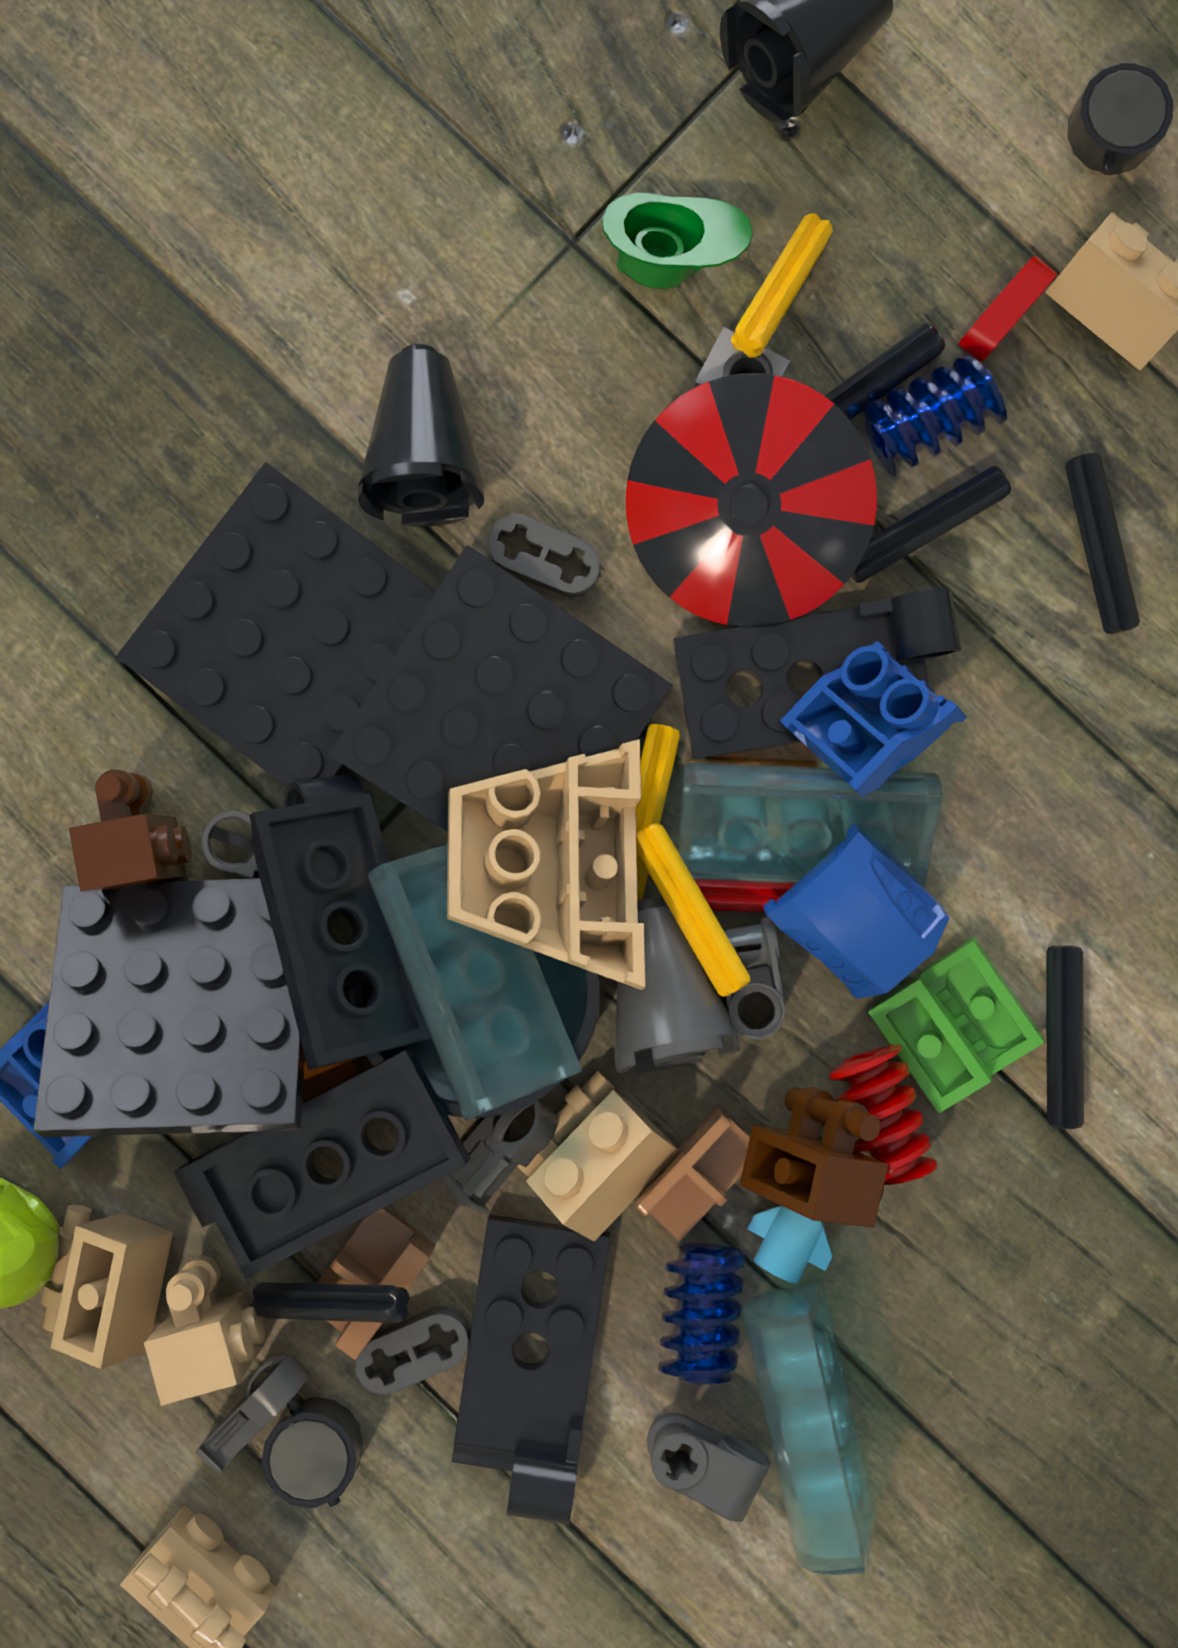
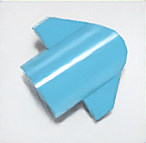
(789, 1243)

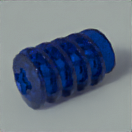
(932, 410)
(704, 1313)

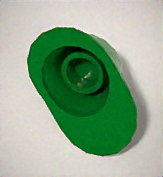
(672, 238)

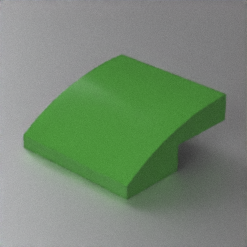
(956, 1024)

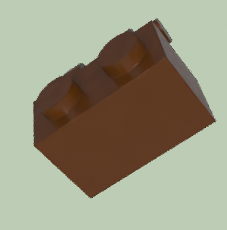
(128, 843)
(817, 1173)

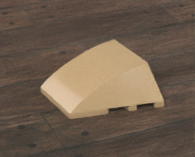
(553, 861)

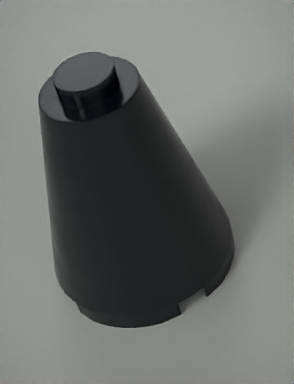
(795, 47)
(420, 445)

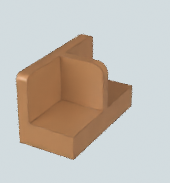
(698, 1175)
(377, 1253)

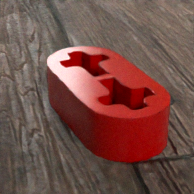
(1007, 309)

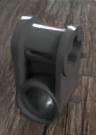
(764, 970)
(716, 1469)

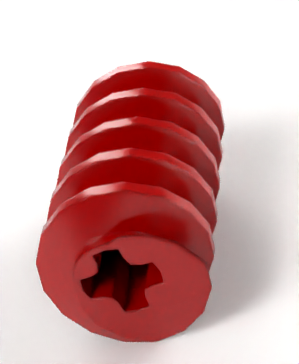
(874, 1086)

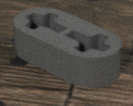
(550, 542)
(419, 1363)

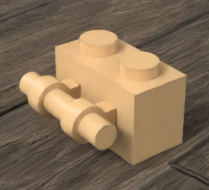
(1122, 290)
(597, 1158)
(105, 1286)
(205, 1338)
(200, 1583)

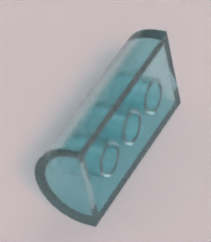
(786, 819)
(474, 990)
(811, 1427)

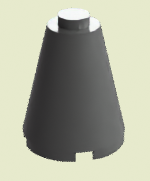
(678, 1008)

